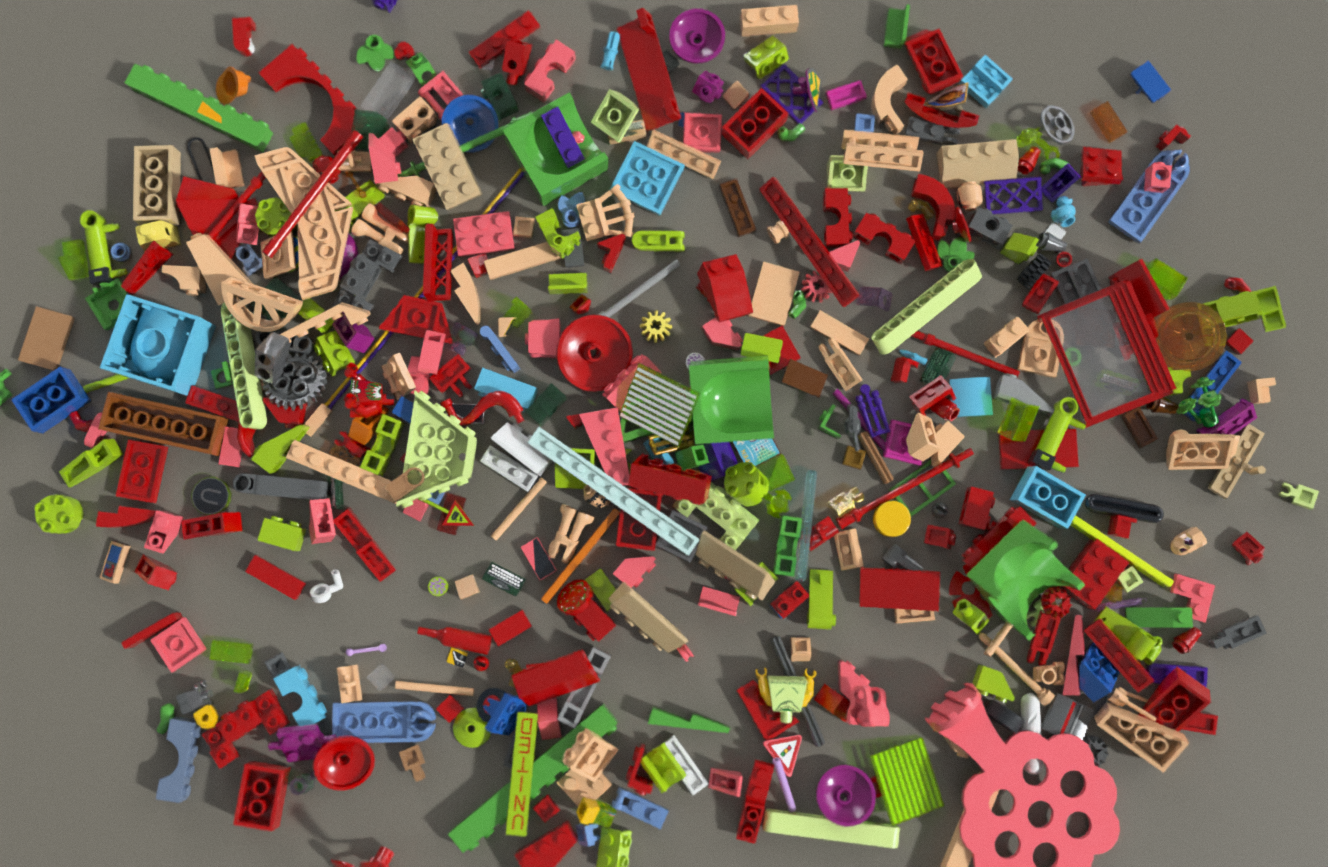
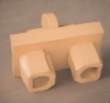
(357, 162)
(349, 683)

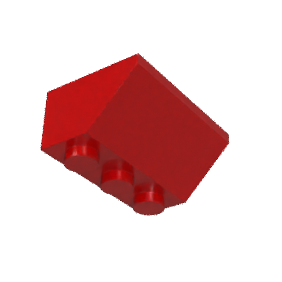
(1144, 287)

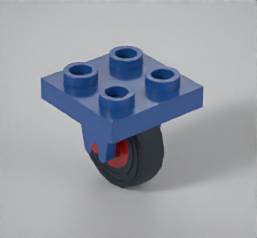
(499, 710)

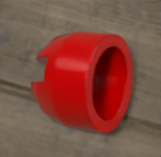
(1064, 255)
(483, 659)

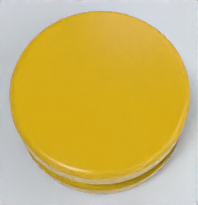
(891, 519)

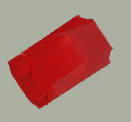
(933, 60)

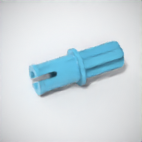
(610, 51)

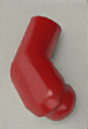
(80, 425)

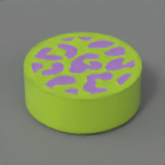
(438, 586)

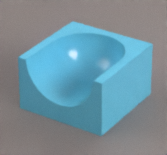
(158, 345)

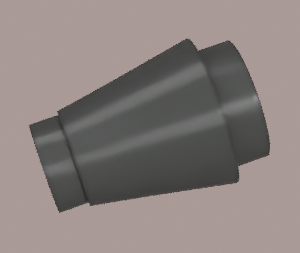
(1050, 243)

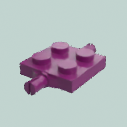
(300, 742)

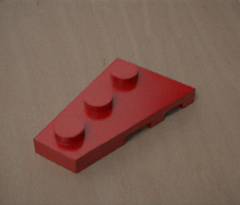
(146, 267)
(763, 715)

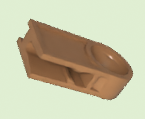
(401, 487)

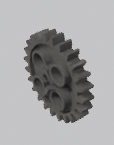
(297, 381)

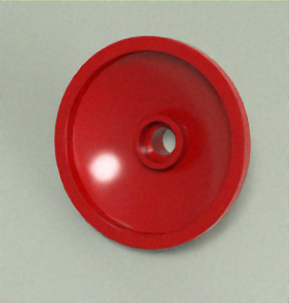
(347, 771)

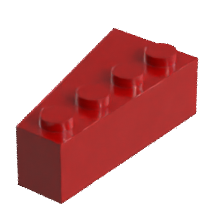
(669, 480)

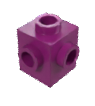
(708, 87)

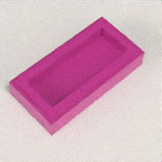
(846, 95)

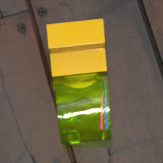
(595, 812)

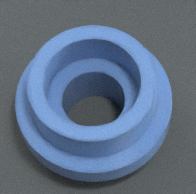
(116, 248)

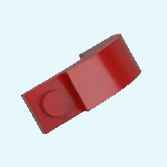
(939, 198)

